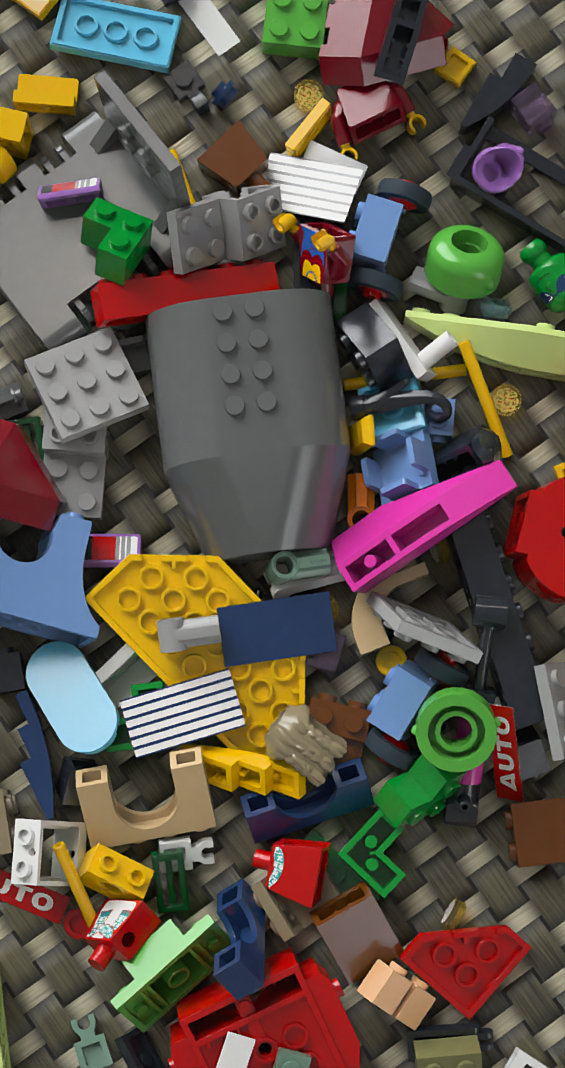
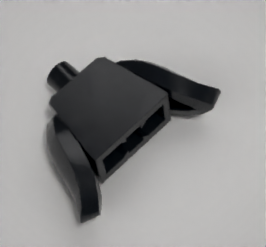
(467, 452)

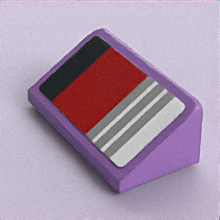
(70, 193)
(110, 549)

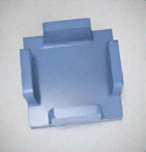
(400, 464)

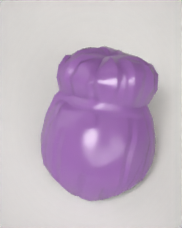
(498, 167)

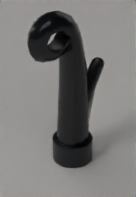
(394, 399)

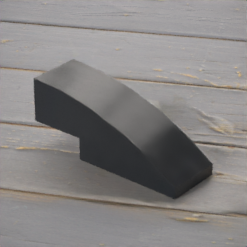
(497, 93)

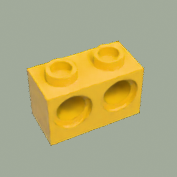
(15, 132)

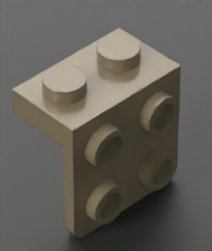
(286, 915)

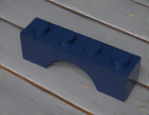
(341, 793)
(242, 963)

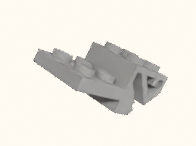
(225, 228)
(77, 469)

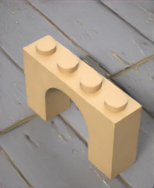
(117, 825)

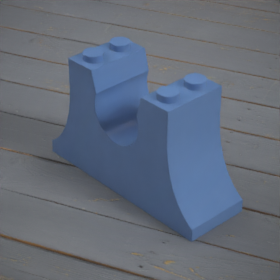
(48, 594)

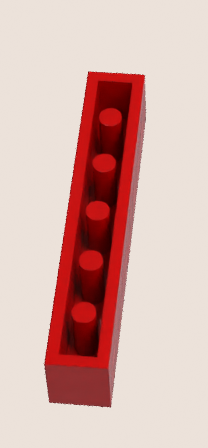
(143, 295)

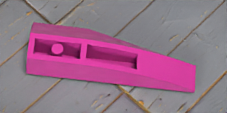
(414, 524)

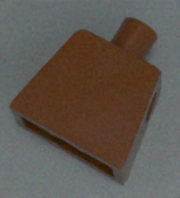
(235, 160)

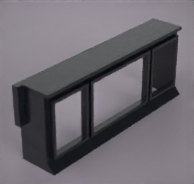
(494, 203)

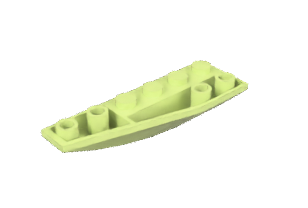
(504, 345)

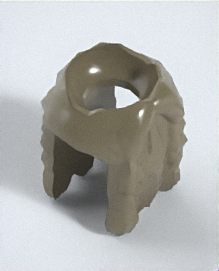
(304, 743)

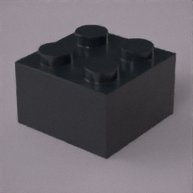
(373, 348)

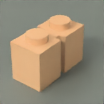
(396, 994)

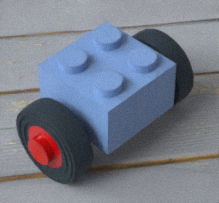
(375, 233)
(398, 705)

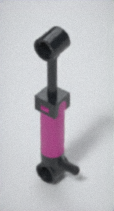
(489, 614)

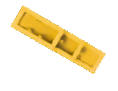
(253, 771)

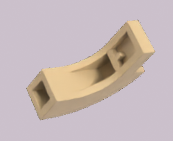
(365, 626)

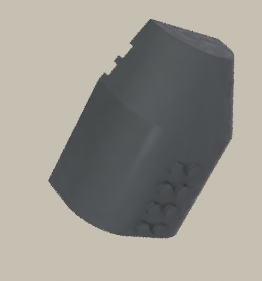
(252, 420)

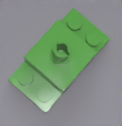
(168, 969)

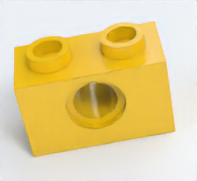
(114, 874)

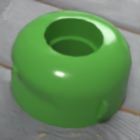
(464, 262)
(461, 753)

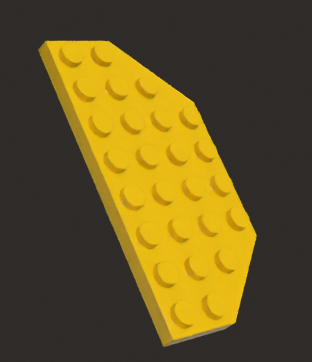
(194, 586)

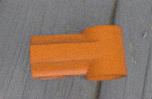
(359, 498)

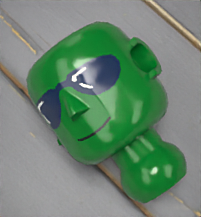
(548, 274)

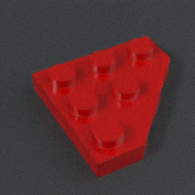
(465, 962)

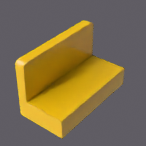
(46, 94)

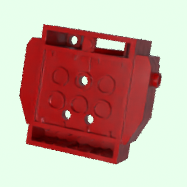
(291, 1011)

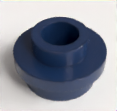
(223, 93)

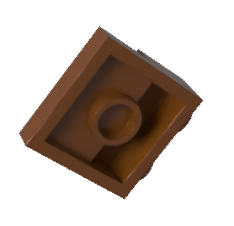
(343, 720)

